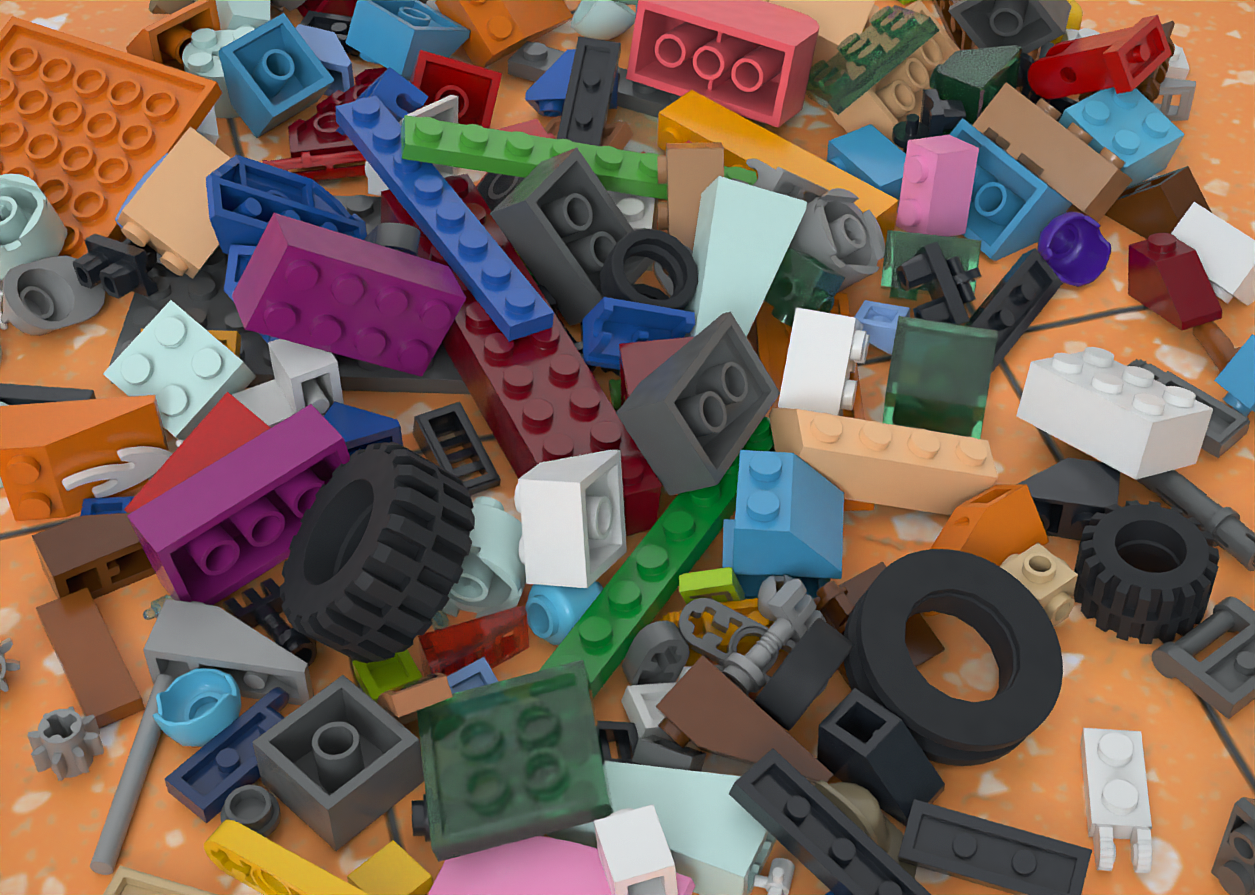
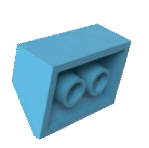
(1007, 198)

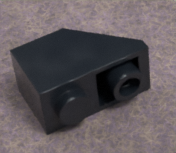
(1072, 494)
(878, 752)

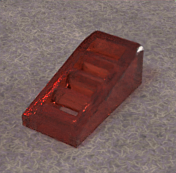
(466, 642)

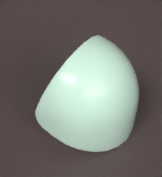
(602, 19)

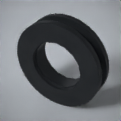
(1002, 614)

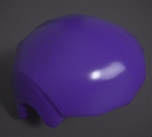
(1074, 248)

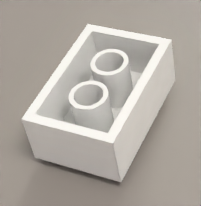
(1114, 412)

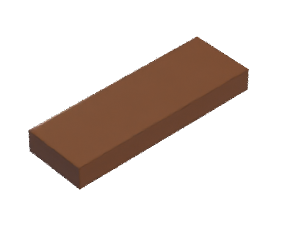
(90, 658)

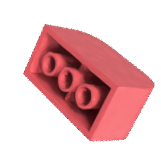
(731, 51)

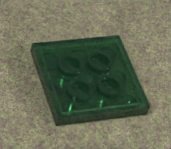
(868, 57)
(513, 761)

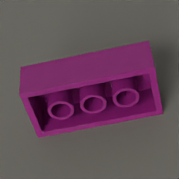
(347, 296)
(240, 510)

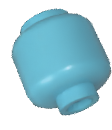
(556, 609)

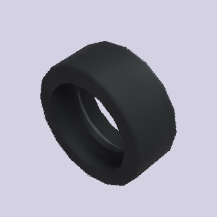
(656, 246)
(803, 673)

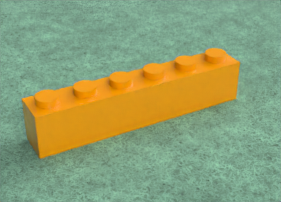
(705, 121)

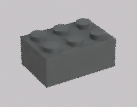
(565, 230)

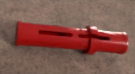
(326, 160)

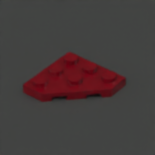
(319, 131)

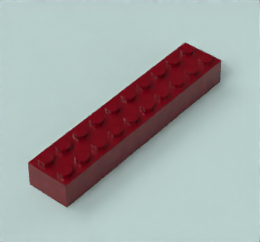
(537, 386)

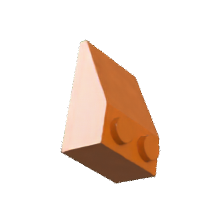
(503, 25)
(66, 437)

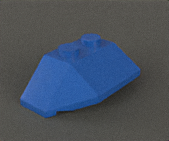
(248, 192)

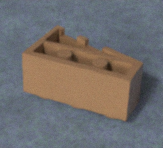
(1053, 152)
(687, 172)

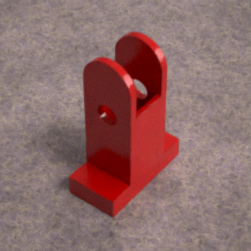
(1101, 61)

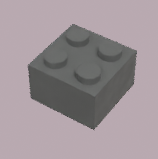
(339, 761)

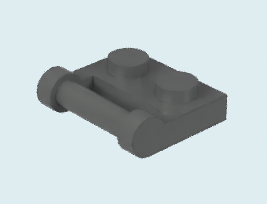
(1227, 674)

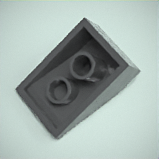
(700, 407)

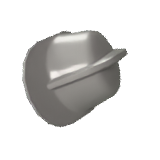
(48, 296)

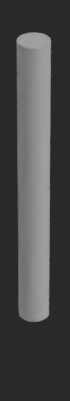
(130, 784)

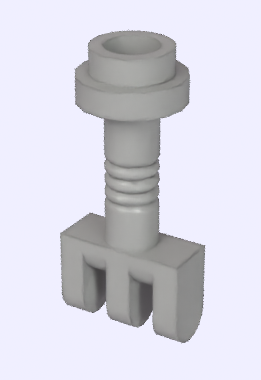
(794, 616)

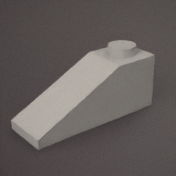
(209, 637)

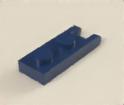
(226, 760)

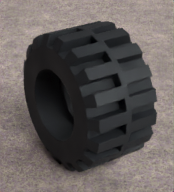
(1145, 571)

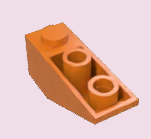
(993, 525)

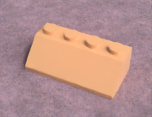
(902, 88)
(887, 461)

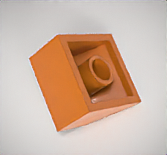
(168, 37)

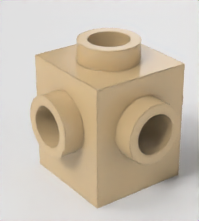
(1046, 578)

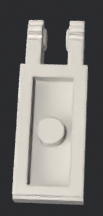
(1116, 795)

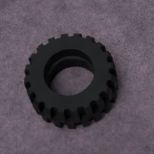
(377, 553)

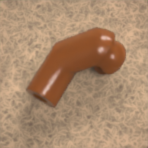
(1215, 343)

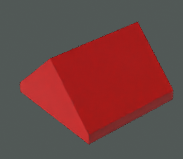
(474, 85)

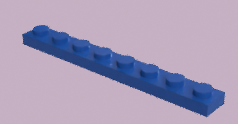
(446, 222)

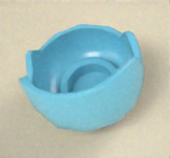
(198, 706)

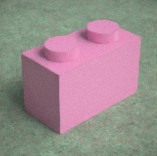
(937, 186)

